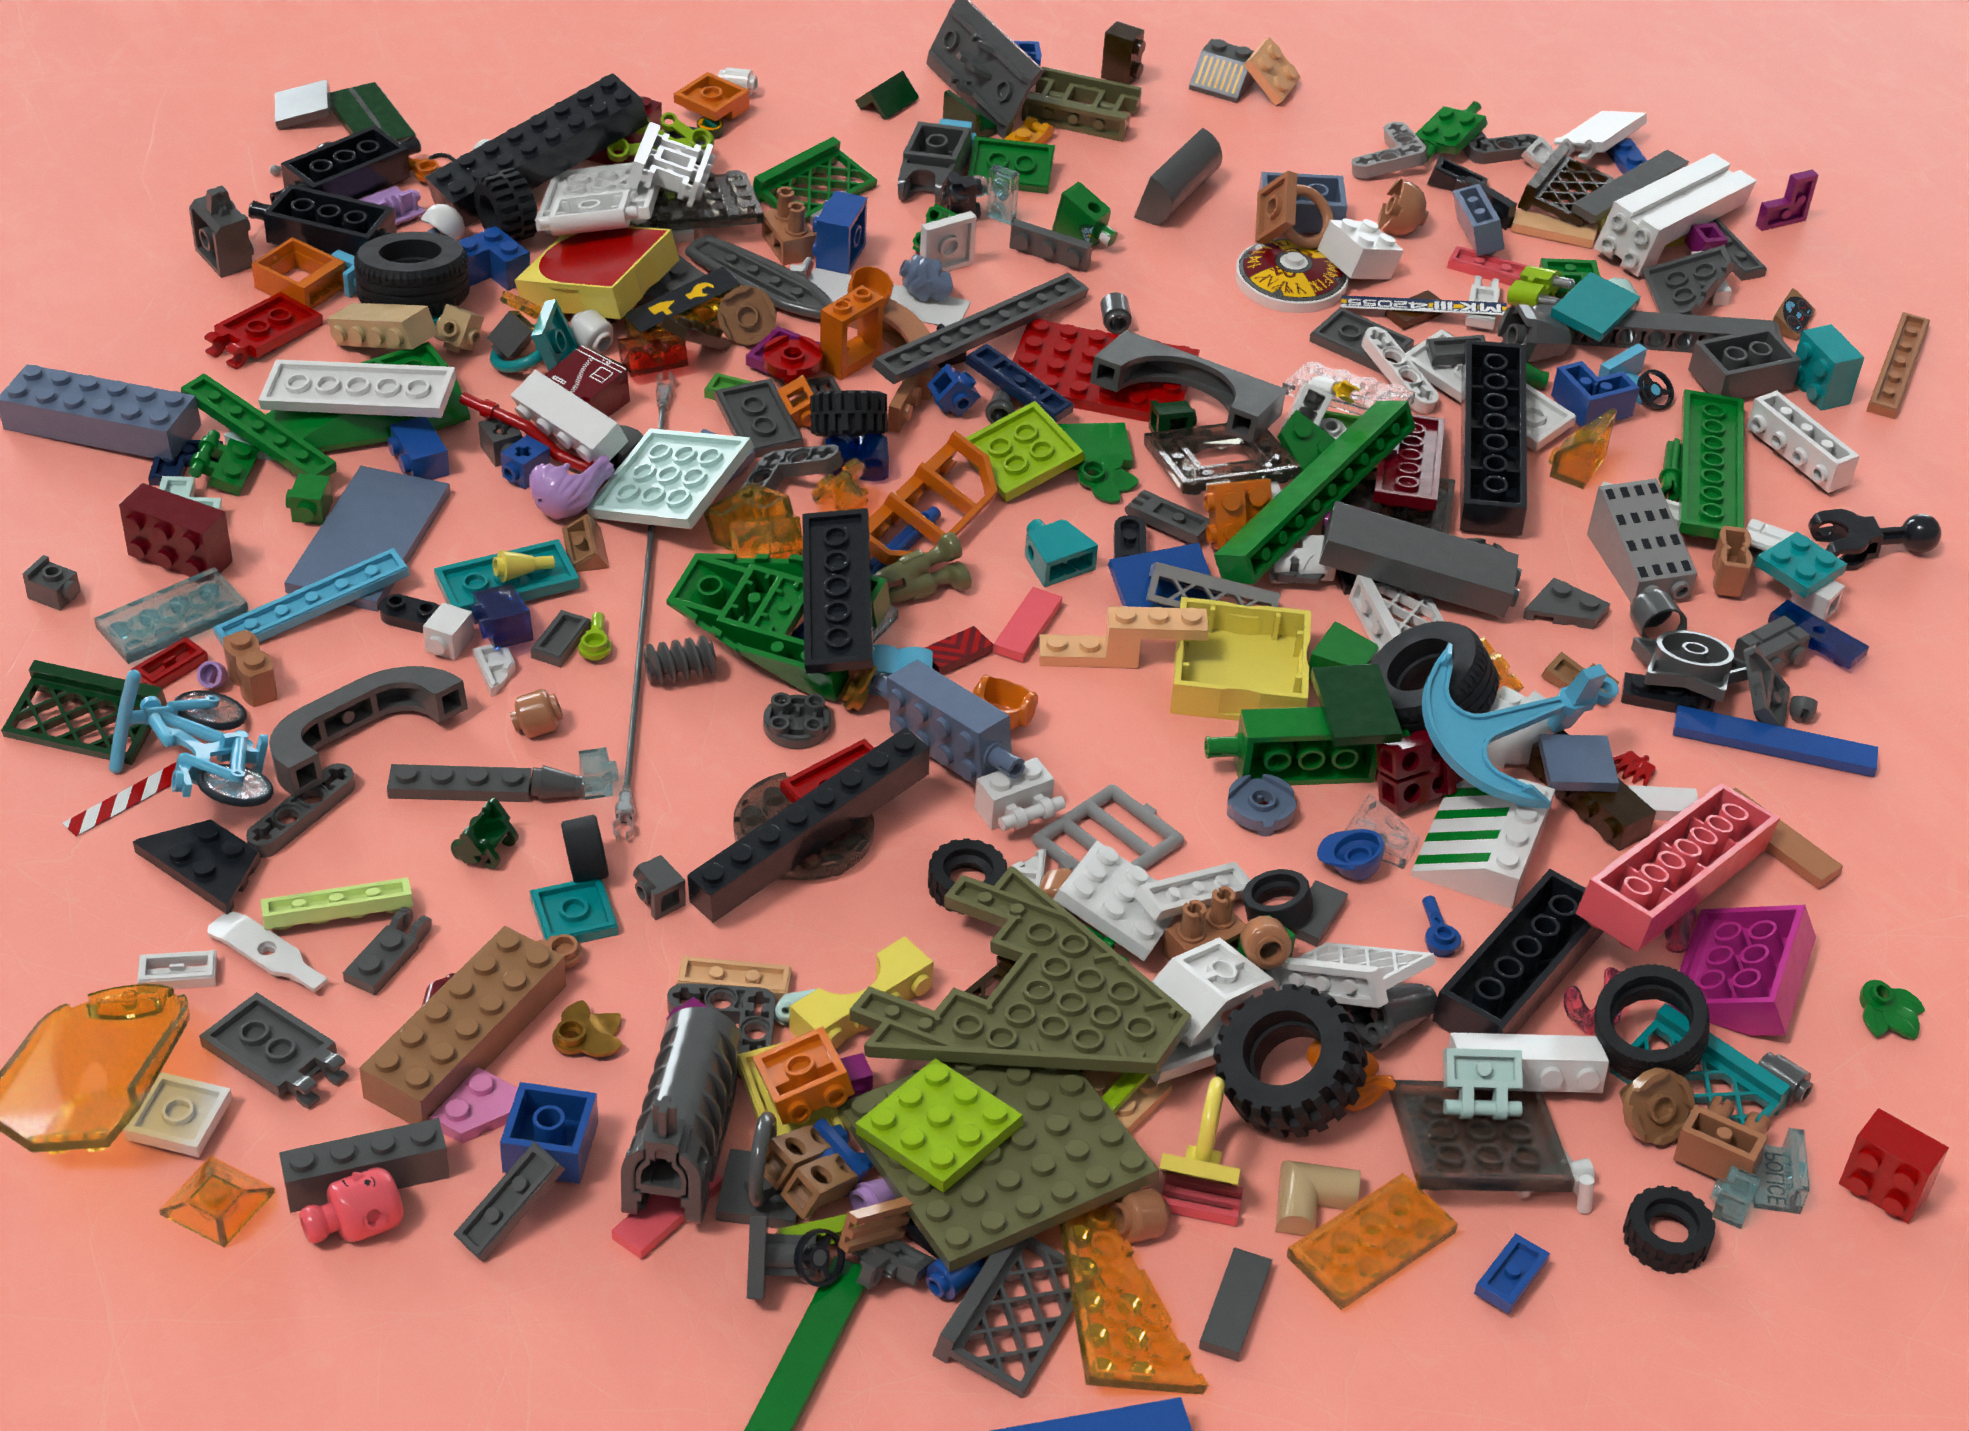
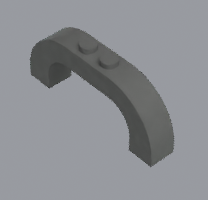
(353, 706)

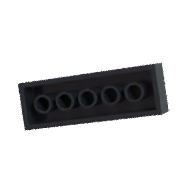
(1519, 961)

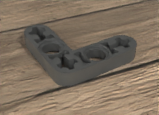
(1498, 149)
(795, 462)
(741, 1010)

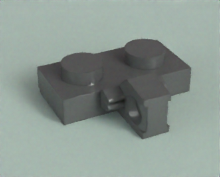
(894, 1261)

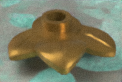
(857, 688)
(587, 1032)

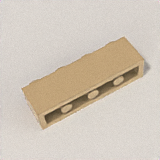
(382, 325)

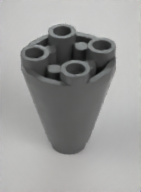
(1407, 1008)

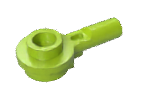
(595, 643)

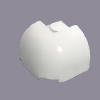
(1516, 747)

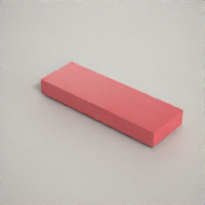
(1487, 266)
(1027, 623)
(655, 1223)

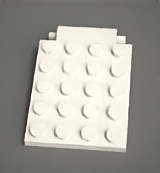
(594, 201)

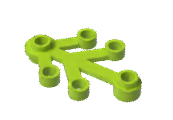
(690, 138)

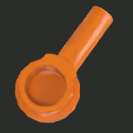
(422, 168)

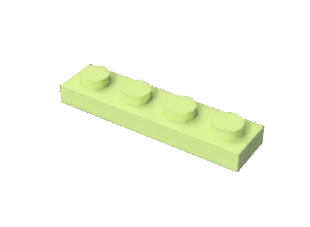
(335, 903)

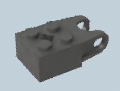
(931, 156)

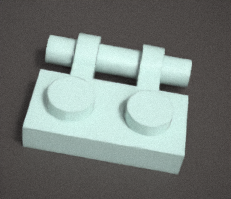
(1482, 1070)

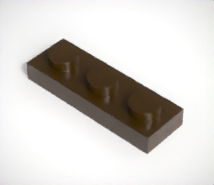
(696, 332)

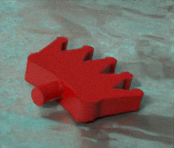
(1634, 766)

